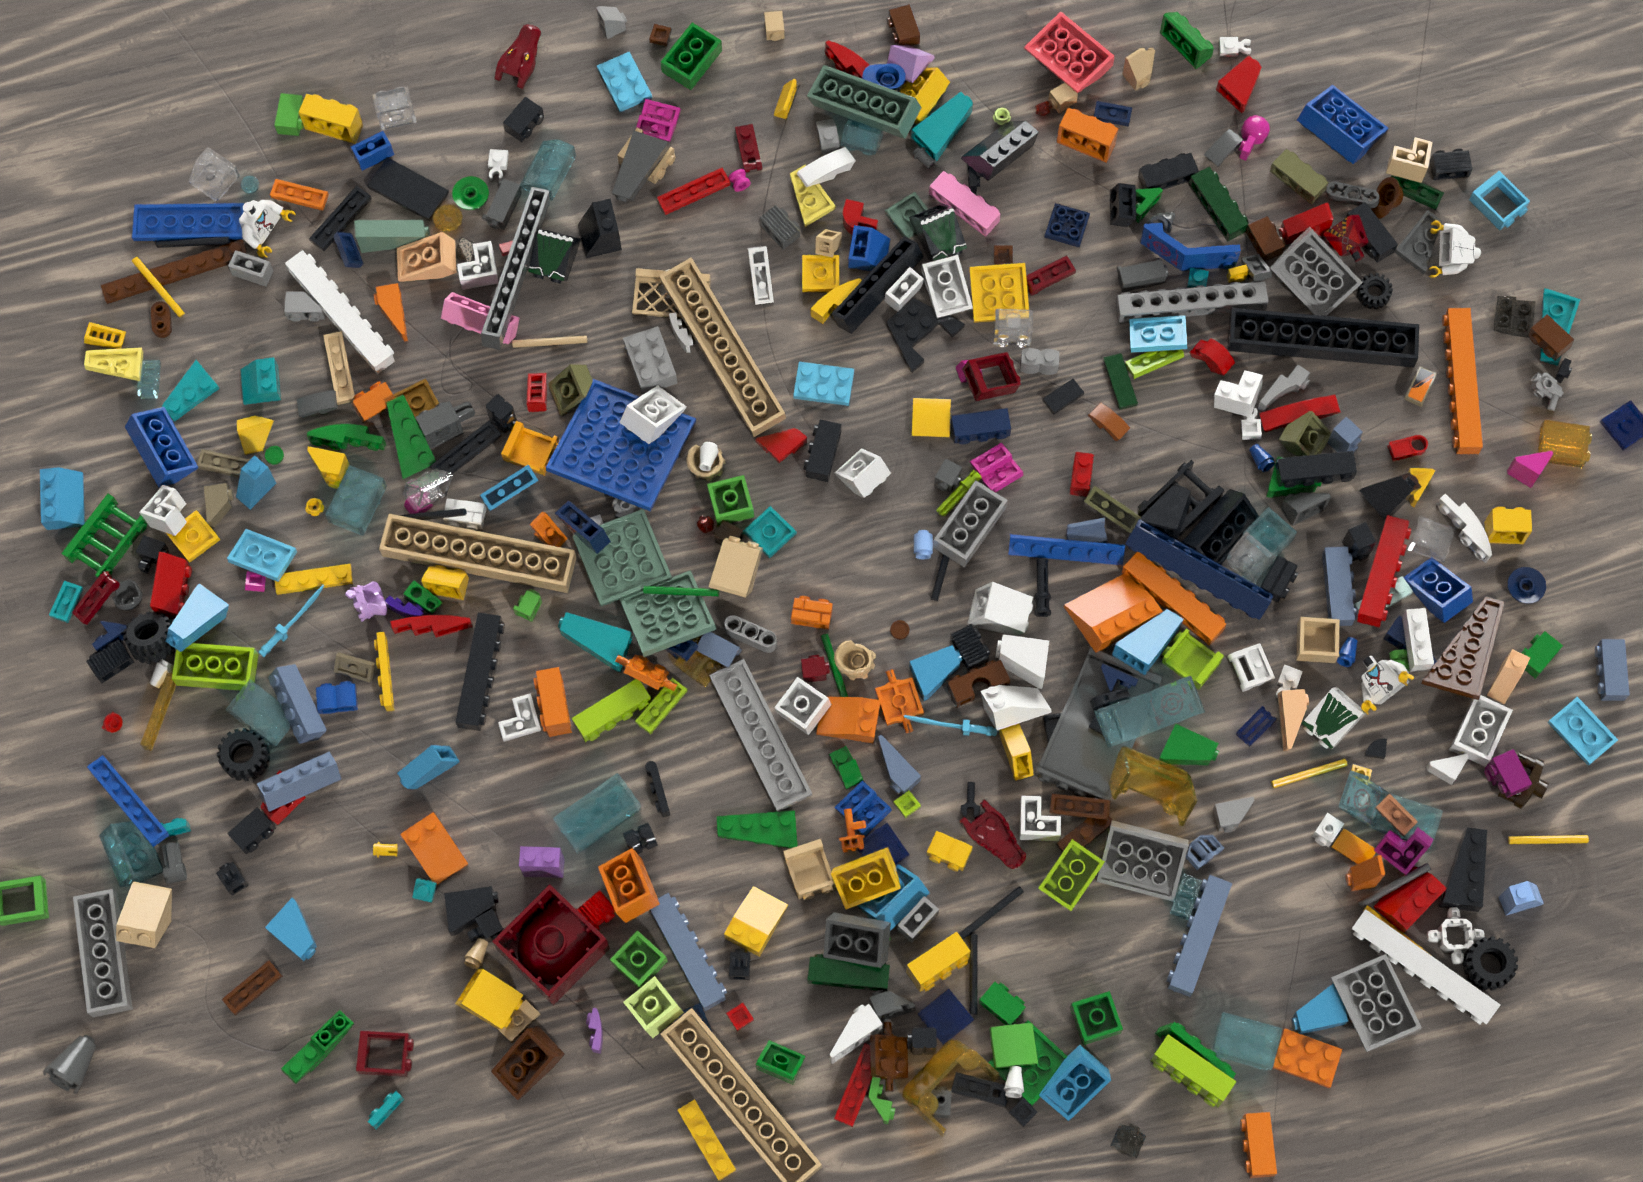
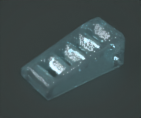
(149, 391)

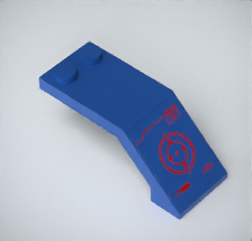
(1186, 258)

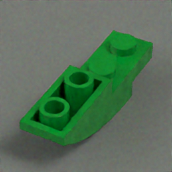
(340, 435)
(318, 1047)

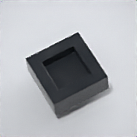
(1564, 370)
(1023, 1112)

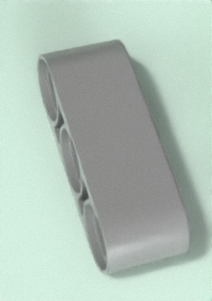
(745, 626)

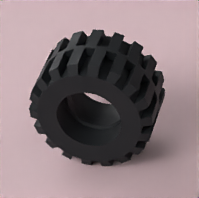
(140, 630)
(236, 741)
(1501, 952)

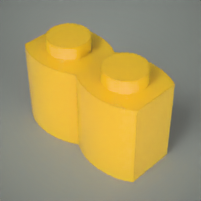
(949, 851)

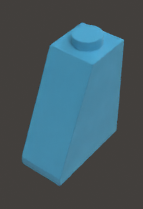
(254, 482)
(934, 670)
(427, 766)
(292, 930)
(1321, 1013)

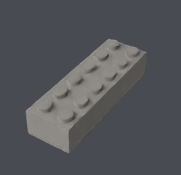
(101, 955)

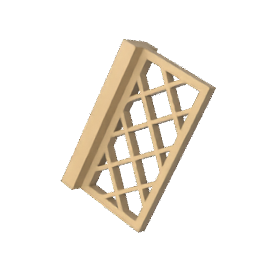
(652, 277)

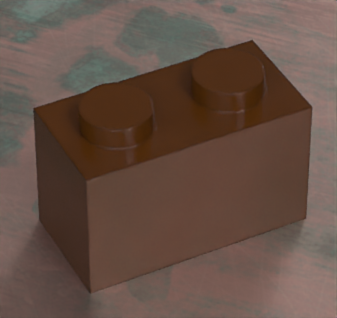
(903, 26)
(1265, 238)
(1550, 337)

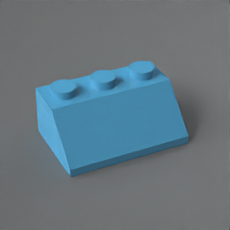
(61, 498)
(897, 904)

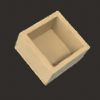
(1317, 640)

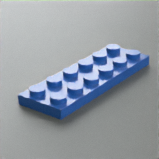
(186, 221)

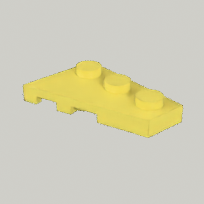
(811, 200)
(116, 362)

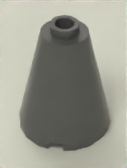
(72, 1064)

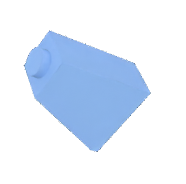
(1520, 897)

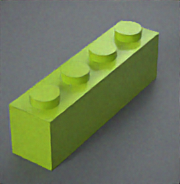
(611, 710)

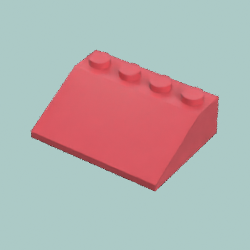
(1070, 53)

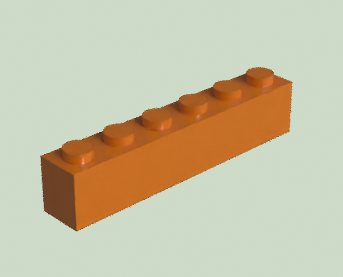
(1175, 598)

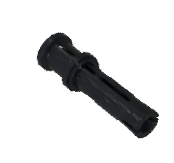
(1042, 596)

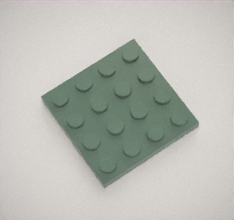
(627, 561)
(667, 619)

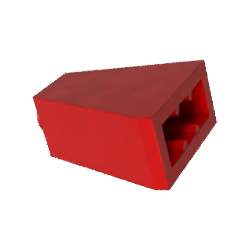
(1240, 83)
(1317, 218)

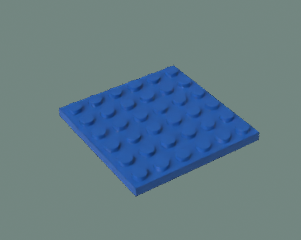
(609, 456)

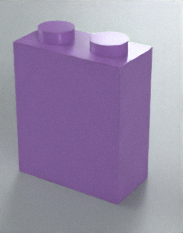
(541, 862)

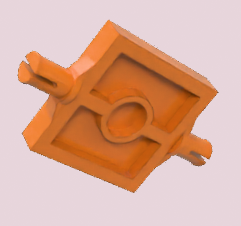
(646, 672)
(899, 699)

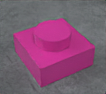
(1246, 147)
(255, 582)

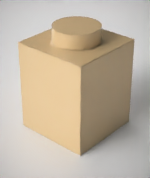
(774, 25)
(1062, 97)

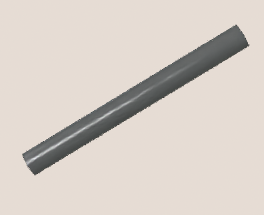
(1394, 885)

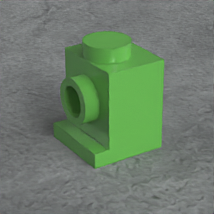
(528, 605)

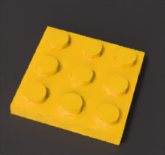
(997, 288)

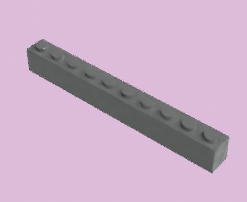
(515, 269)

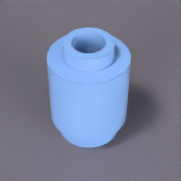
(923, 544)

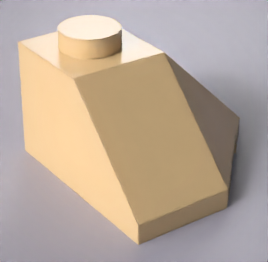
(1139, 68)

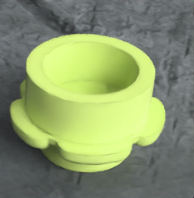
(1002, 112)

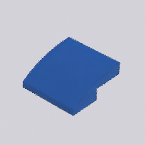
(864, 806)

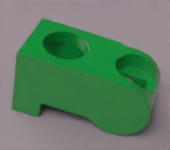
(424, 598)

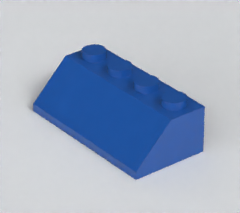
(160, 446)

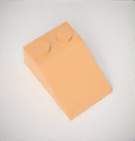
(427, 258)

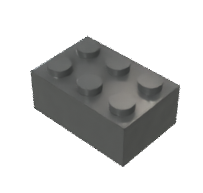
(857, 939)

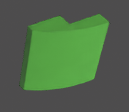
(1013, 1045)

